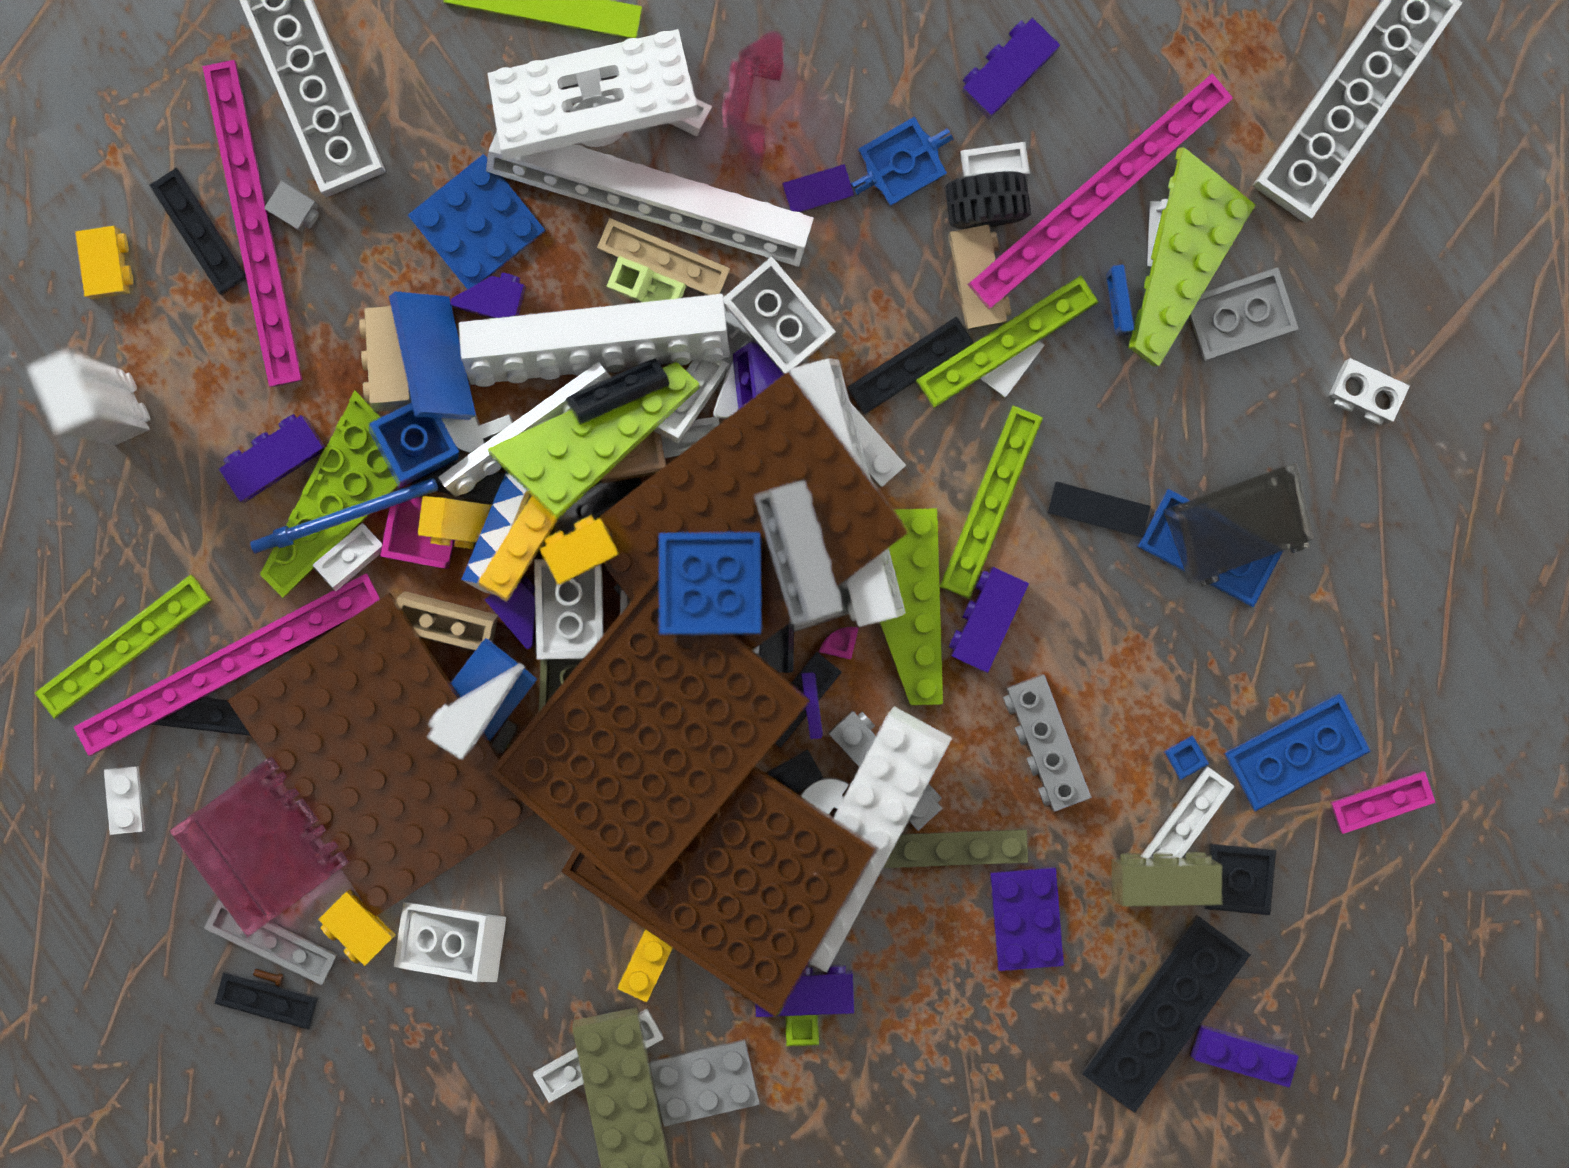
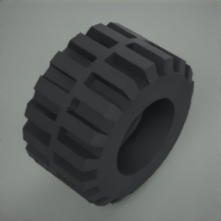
(988, 199)

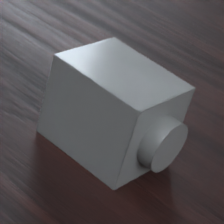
(293, 207)

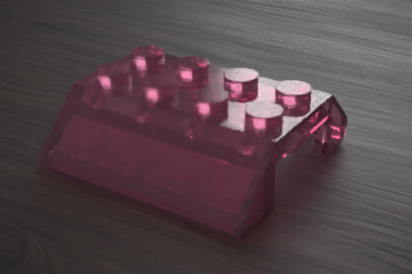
(758, 59)
(258, 848)

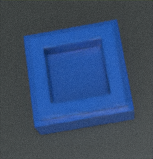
(1186, 757)

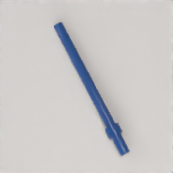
(284, 536)

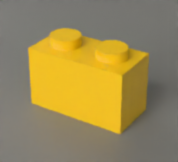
(103, 262)
(452, 520)
(579, 550)
(355, 928)
(645, 966)

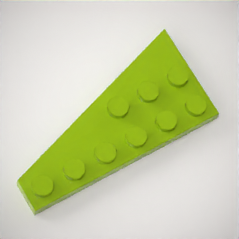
(1189, 246)
(917, 633)

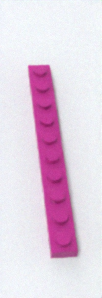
(1100, 191)
(252, 223)
(226, 665)

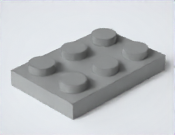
(1242, 314)
(704, 1082)

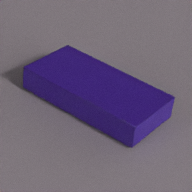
(818, 189)
(812, 707)

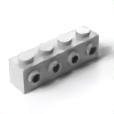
(798, 552)
(856, 739)
(1047, 742)

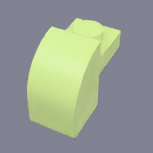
(642, 283)

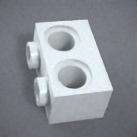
(1370, 383)

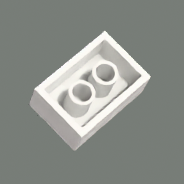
(778, 316)

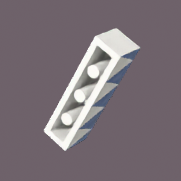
(503, 513)

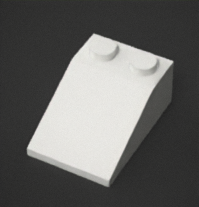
(567, 614)
(464, 721)
(450, 942)

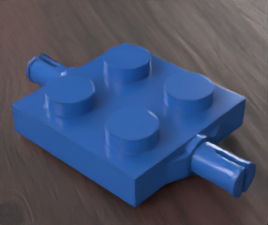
(902, 161)

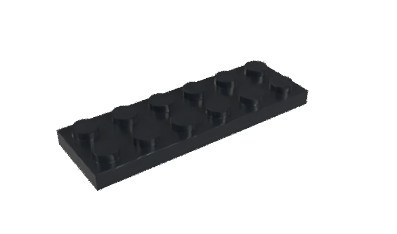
(1165, 1013)

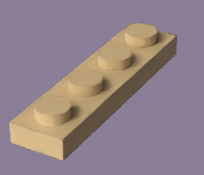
(663, 258)

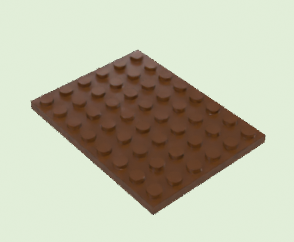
(713, 486)
(647, 742)
(356, 746)
(749, 889)

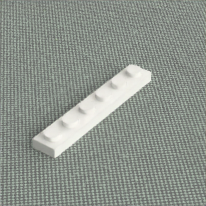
(479, 464)

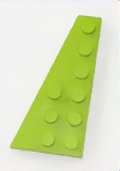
(566, 459)
(344, 476)

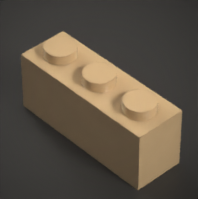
(971, 254)
(383, 360)
(447, 621)

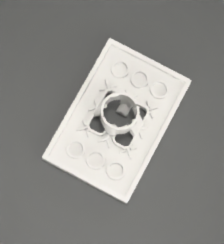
(533, 107)

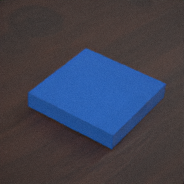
(1119, 300)

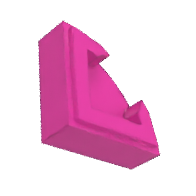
(840, 642)

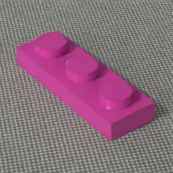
(1382, 802)

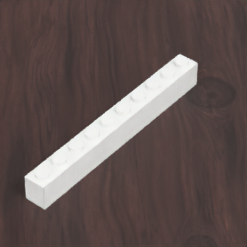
(661, 199)

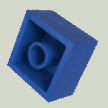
(412, 444)

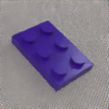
(1026, 919)

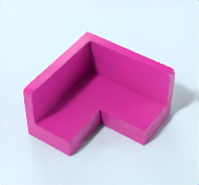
(404, 543)

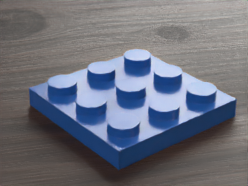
(476, 223)
(709, 583)

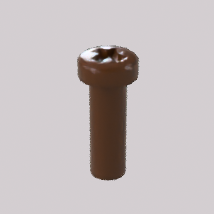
(277, 979)

